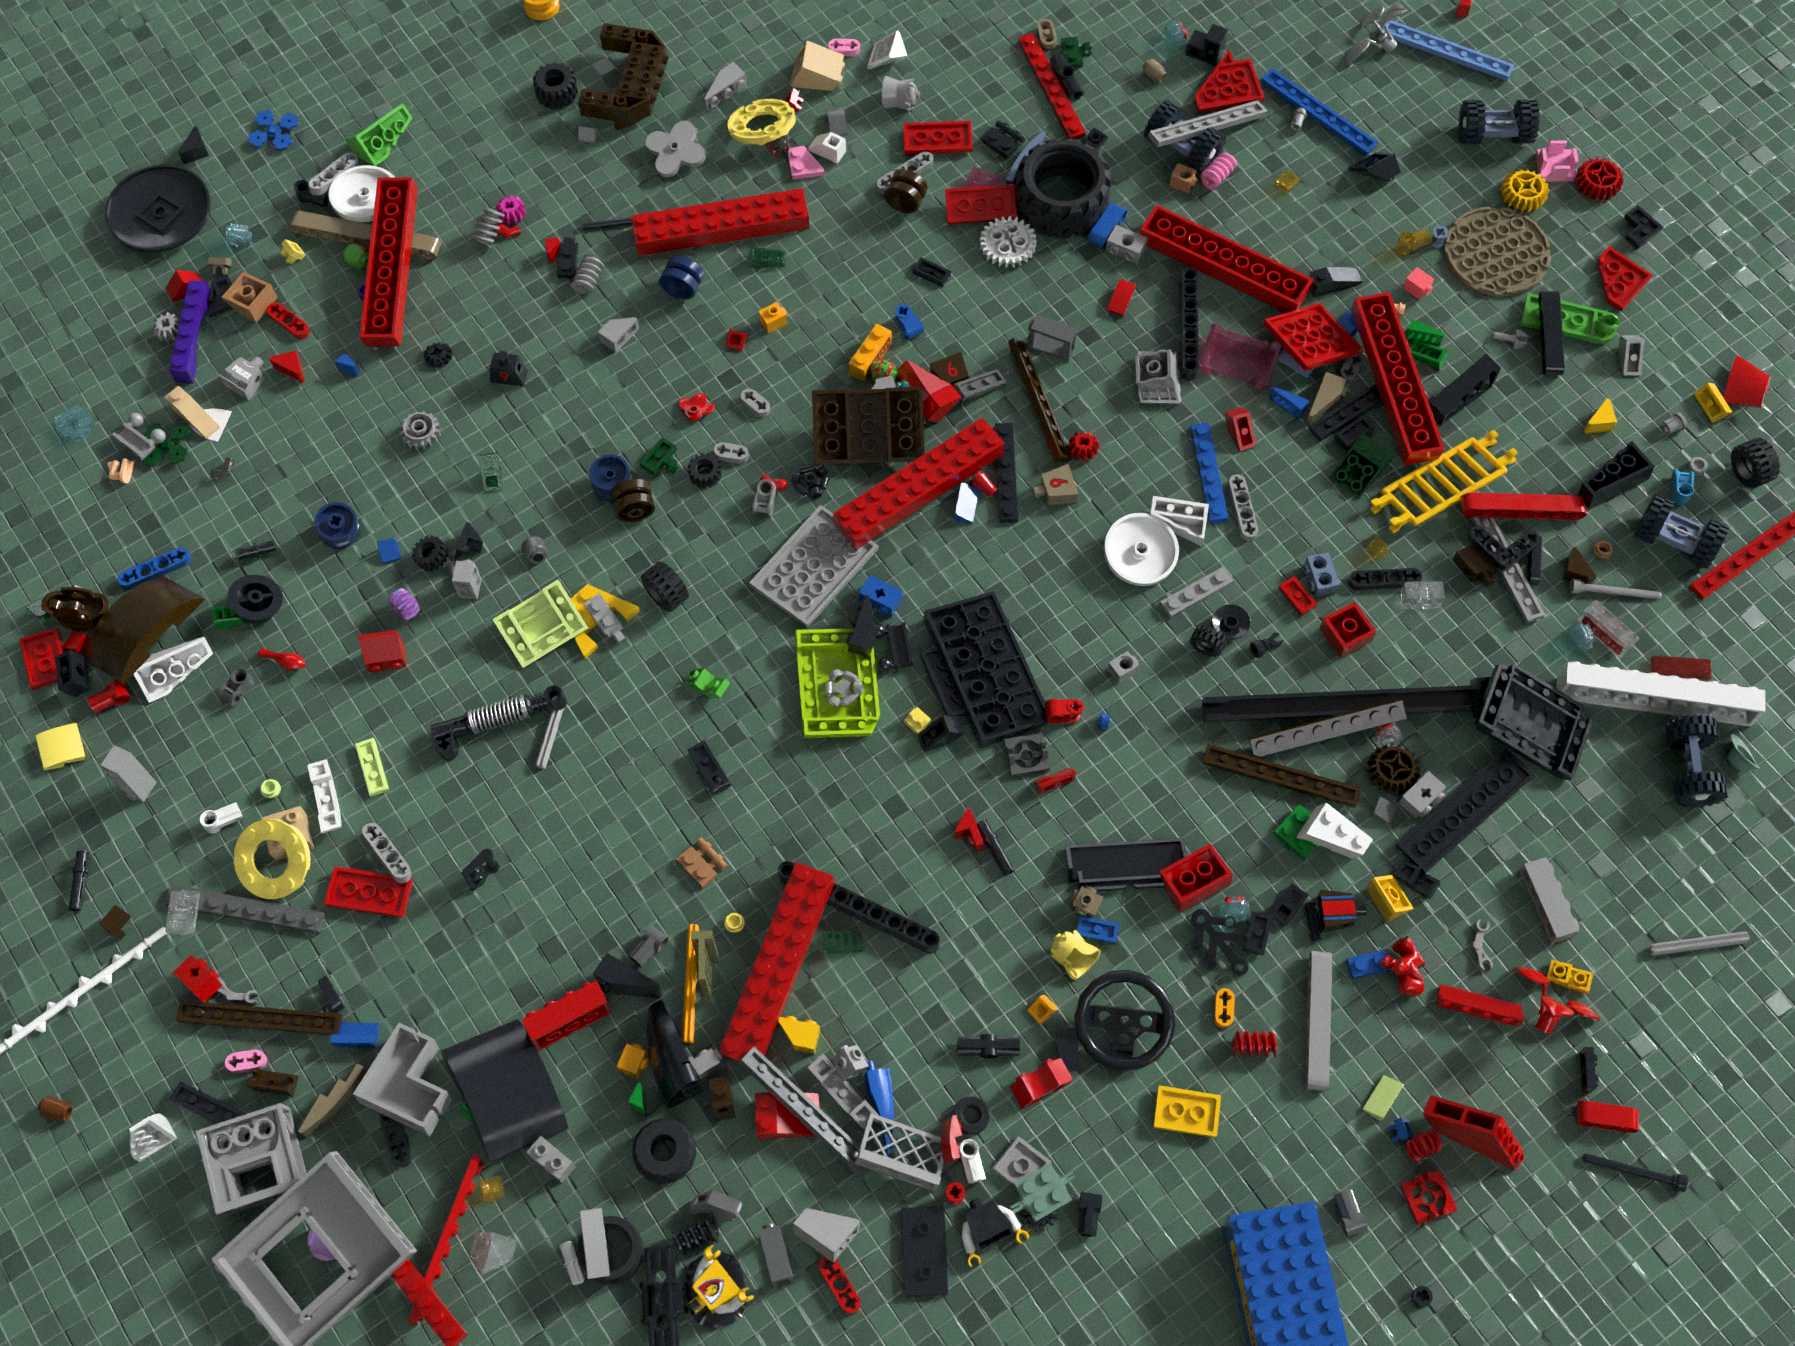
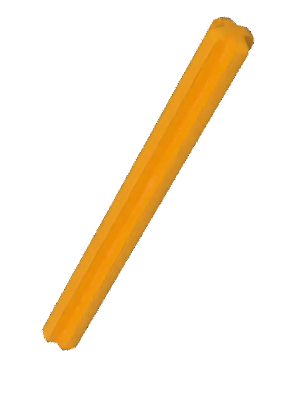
(690, 989)

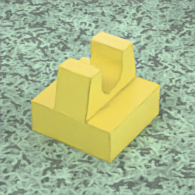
(291, 250)
(917, 720)

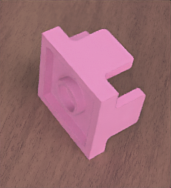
(1556, 162)

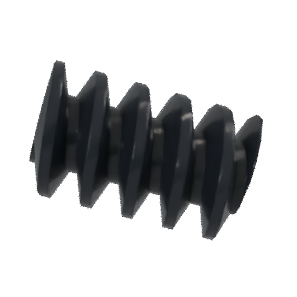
(696, 1236)

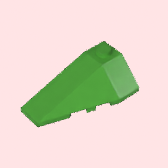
(378, 138)

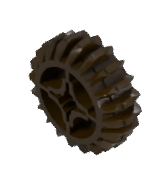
(1378, 766)

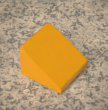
(1042, 1009)

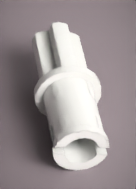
(571, 1262)

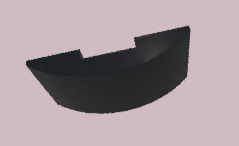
(505, 1089)

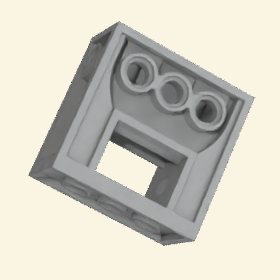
(226, 1164)

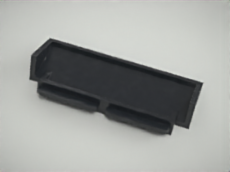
(1122, 863)

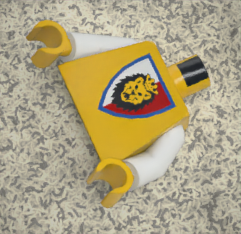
(716, 1287)

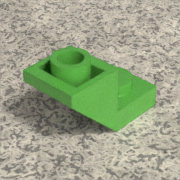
(706, 684)

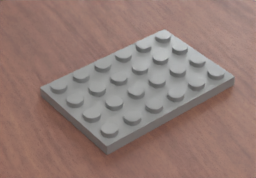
(811, 568)

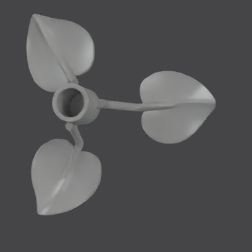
(1385, 40)

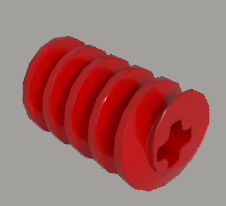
(1254, 1043)

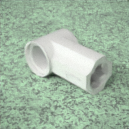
(222, 817)
(972, 1163)

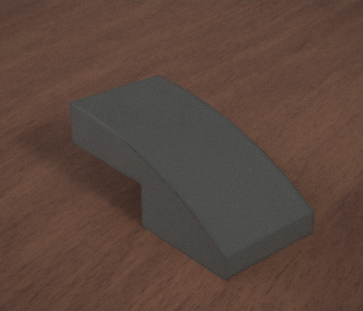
(837, 121)

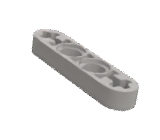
(915, 162)
(319, 185)
(1243, 507)
(387, 852)

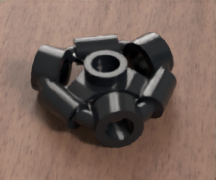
(811, 480)

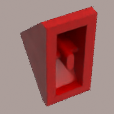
(178, 283)
(289, 364)

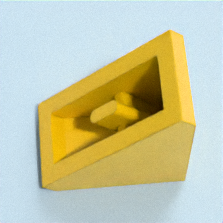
(1603, 419)

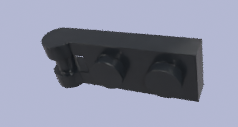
(708, 767)

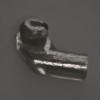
(223, 472)

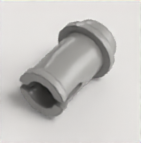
(1299, 115)

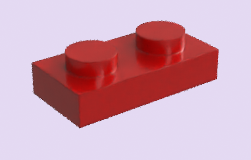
(1297, 596)

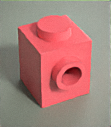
(1418, 283)

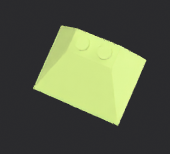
(540, 623)

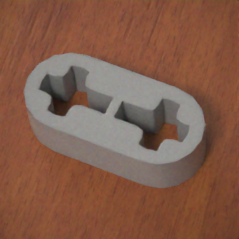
(753, 404)
(731, 453)

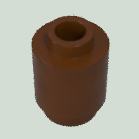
(55, 1109)

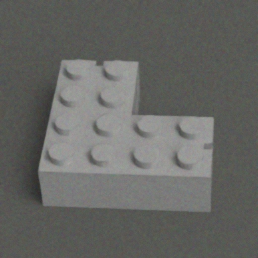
(395, 1085)

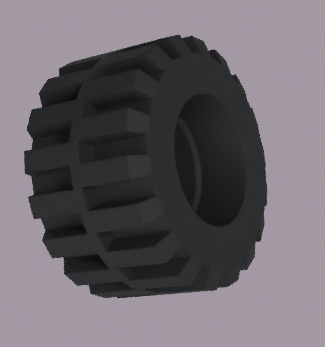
(555, 75)
(1755, 462)
(664, 586)

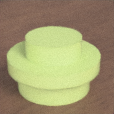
(270, 788)

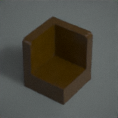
(114, 921)

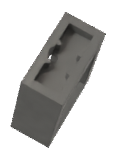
(1052, 330)
(776, 1255)

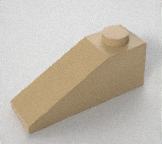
(191, 412)

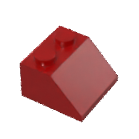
(383, 651)

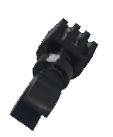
(1259, 647)

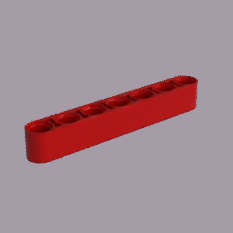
(1523, 506)

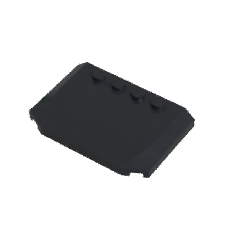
(1534, 720)

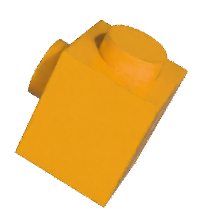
(772, 317)
(633, 1060)

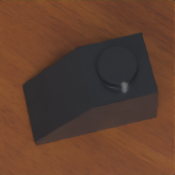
(940, 732)

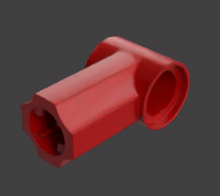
(114, 694)

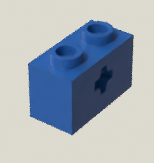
(881, 595)

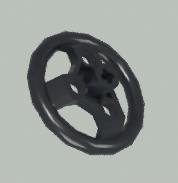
(1122, 1055)

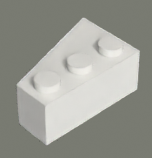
(1183, 517)
(1332, 830)

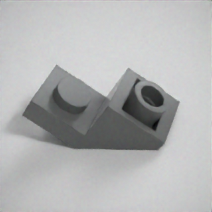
(722, 1206)

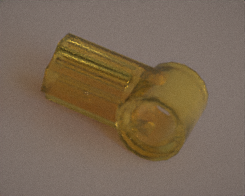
(1410, 241)

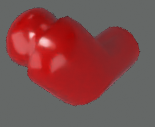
(507, 232)

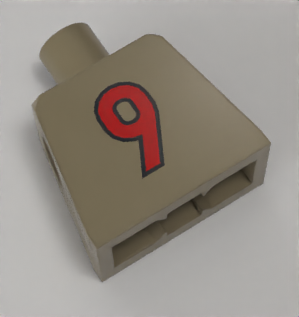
(1057, 487)

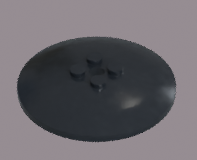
(154, 189)

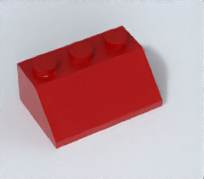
(1195, 877)

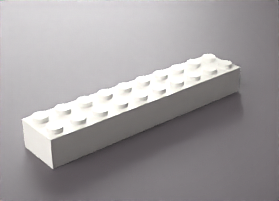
(1661, 693)

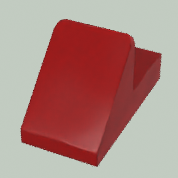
(968, 827)

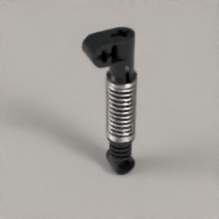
(492, 716)

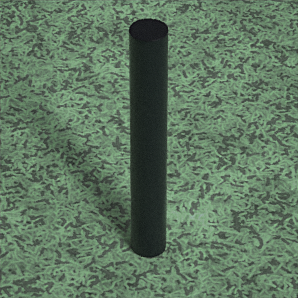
(607, 223)

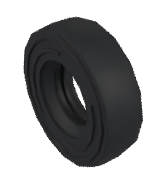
(980, 1106)

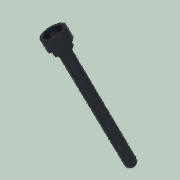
(1678, 1182)

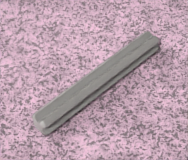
(548, 738)

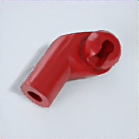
(781, 484)

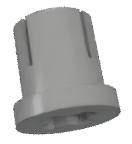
(1674, 423)

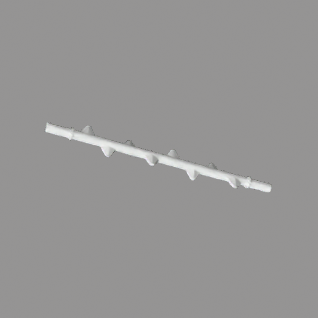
(85, 985)

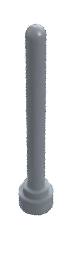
(1577, 586)

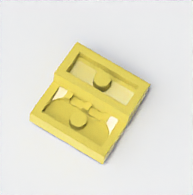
(60, 746)

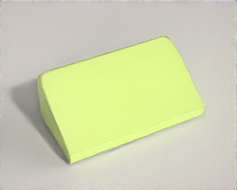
(1382, 1097)

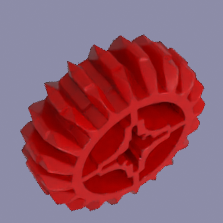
(1599, 178)

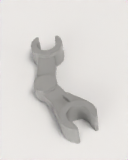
(1477, 946)
(231, 996)

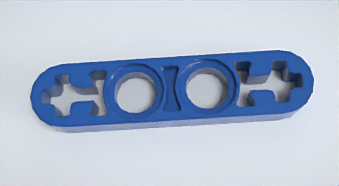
(153, 565)

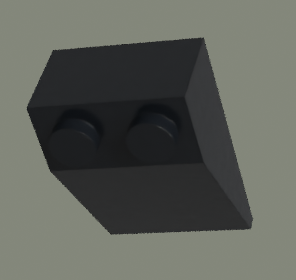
(622, 979)

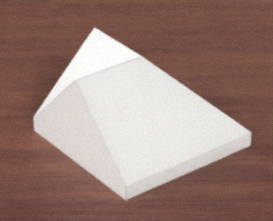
(887, 50)

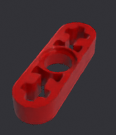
(291, 327)
(853, 1295)

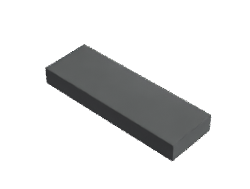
(980, 384)

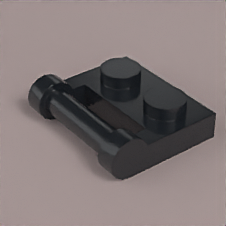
(475, 873)

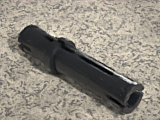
(991, 840)
(79, 876)

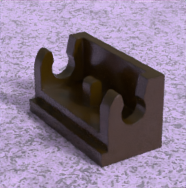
(273, 1082)

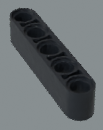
(1551, 333)

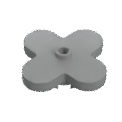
(675, 149)

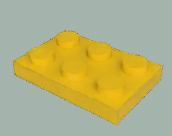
(1187, 1111)

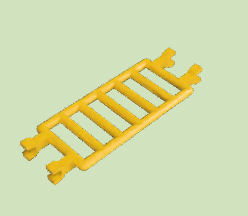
(1407, 516)

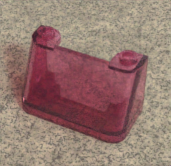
(1239, 356)

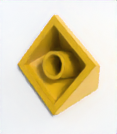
(1388, 897)

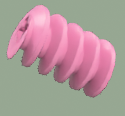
(1218, 170)

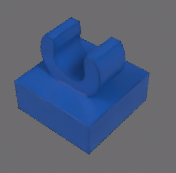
(1403, 1128)

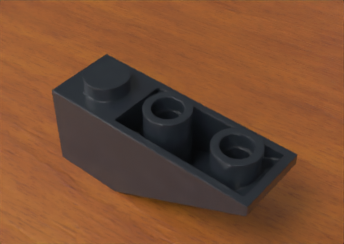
(865, 632)

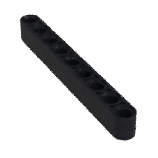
(870, 908)

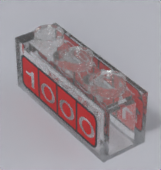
(1609, 629)

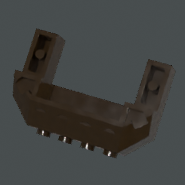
(638, 81)

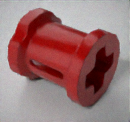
(959, 1189)

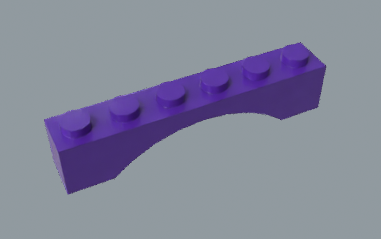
(183, 359)

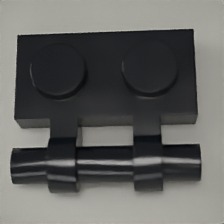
(1001, 144)

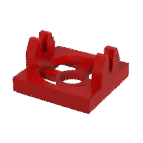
(1434, 1177)

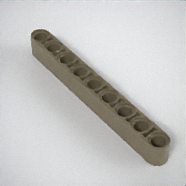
(355, 232)

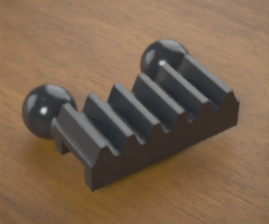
(899, 647)

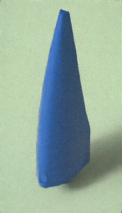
(880, 1093)

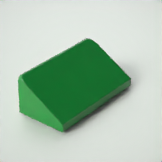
(638, 1100)

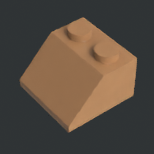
(250, 296)

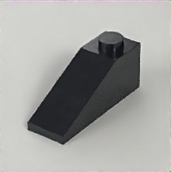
(1333, 279)

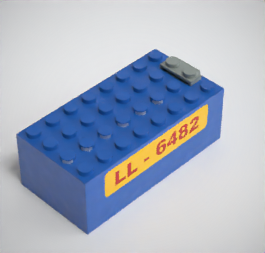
(1283, 1277)

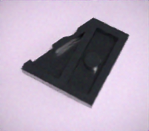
(218, 289)

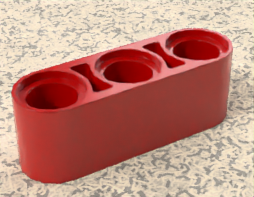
(1607, 1116)

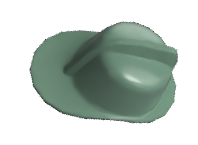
(1740, 758)

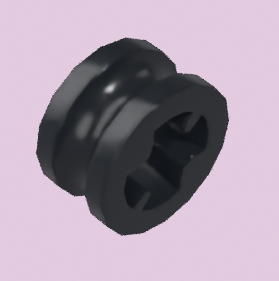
(1425, 1303)

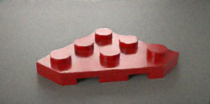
(1621, 278)

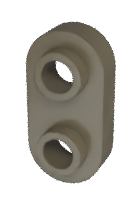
(1047, 37)

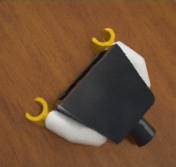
(988, 1226)

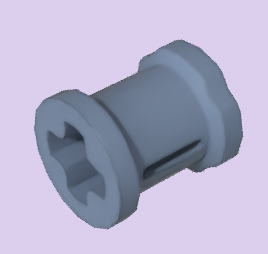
(1440, 239)

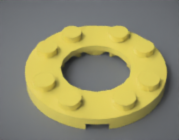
(740, 118)
(297, 853)

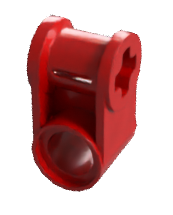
(1062, 711)

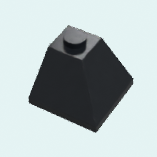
(1377, 166)

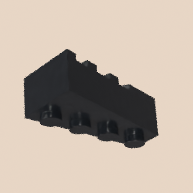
(1464, 389)
(1617, 475)

